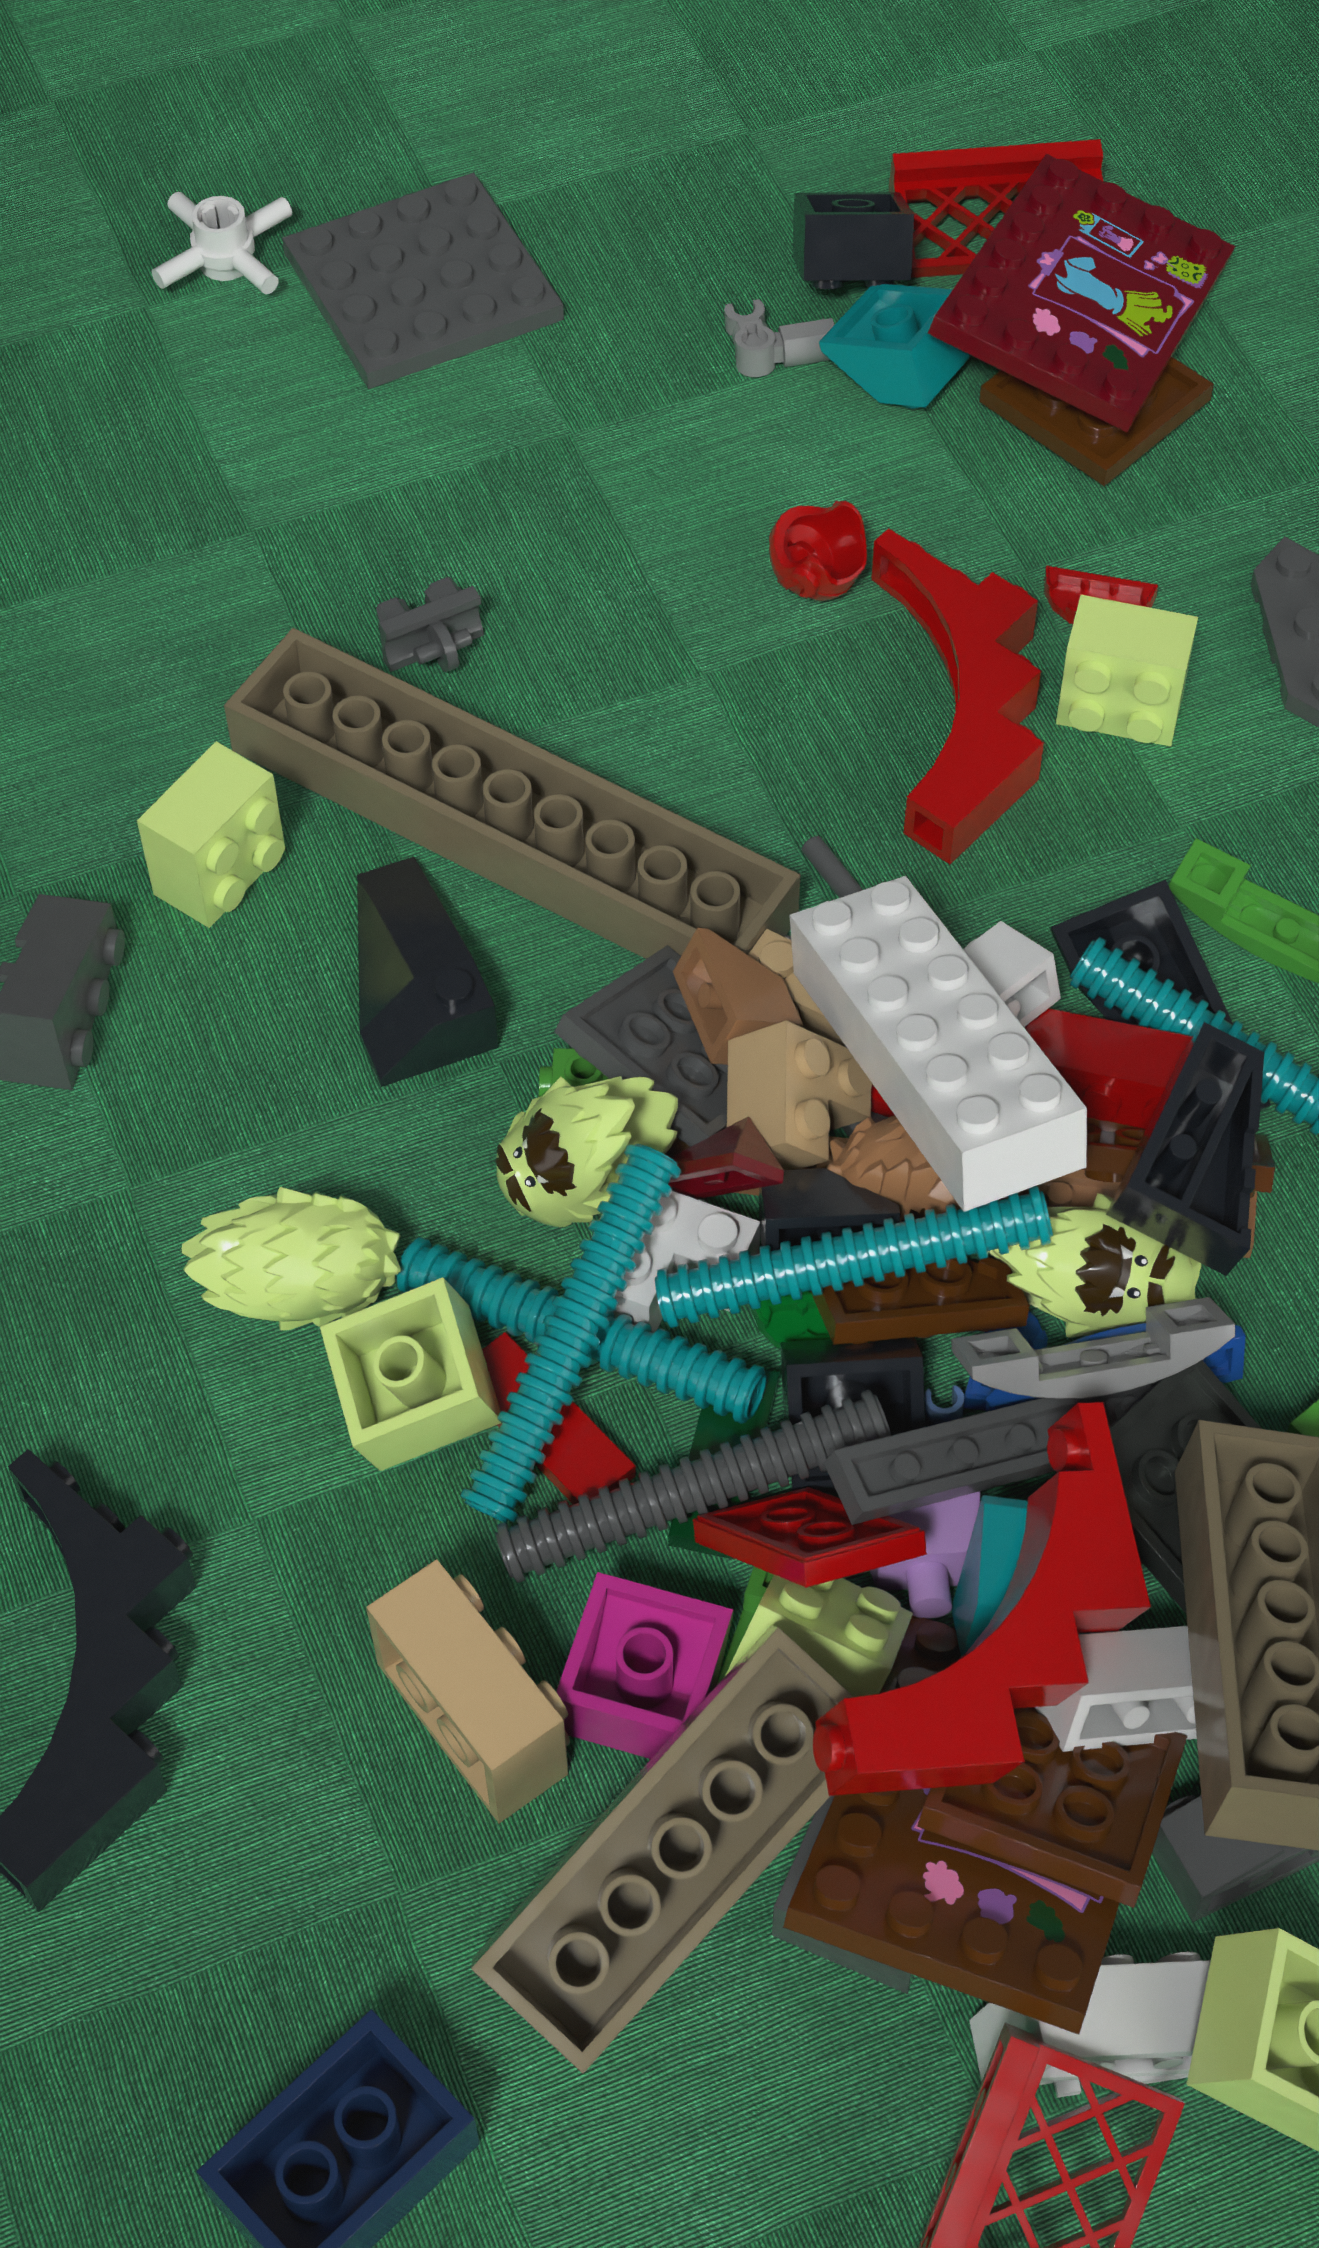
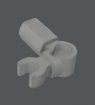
(760, 348)

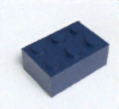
(342, 2147)

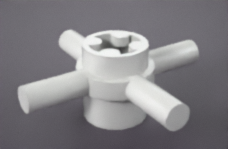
(222, 240)

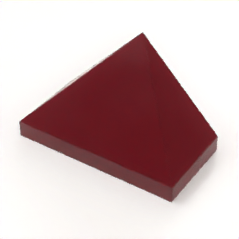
(727, 1163)

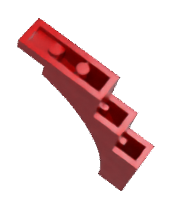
(1070, 1578)

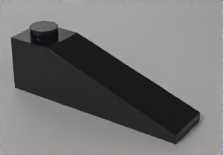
(1148, 929)
(416, 978)

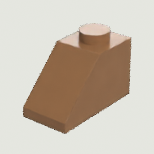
(729, 993)

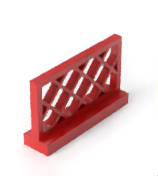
(973, 173)
(995, 2133)

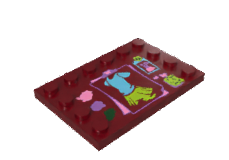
(1083, 291)

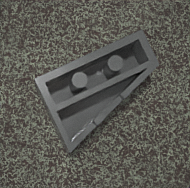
(56, 990)
(1217, 1870)

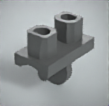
(431, 630)

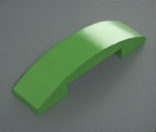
(1245, 913)

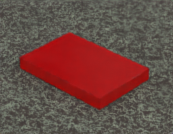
(807, 1537)

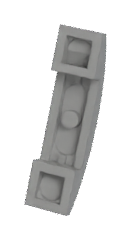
(1173, 1340)

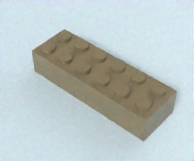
(1253, 1628)
(667, 1854)

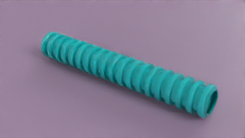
(1168, 1010)
(851, 1257)
(571, 1332)
(622, 1346)

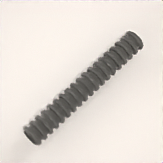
(687, 1487)

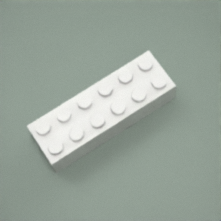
(938, 1043)

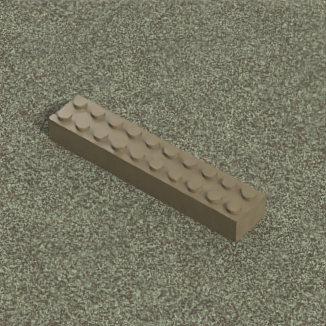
(502, 804)

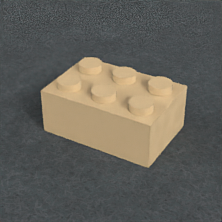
(470, 1688)

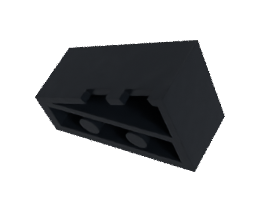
(1196, 1155)

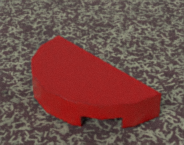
(1065, 586)

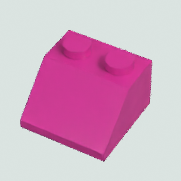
(640, 1664)

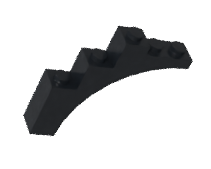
(97, 1765)

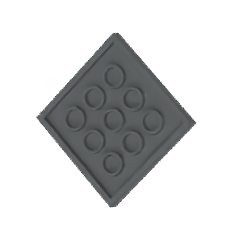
(422, 280)

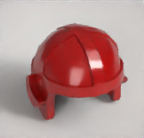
(818, 550)

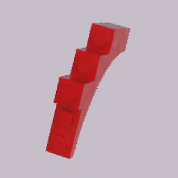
(978, 636)

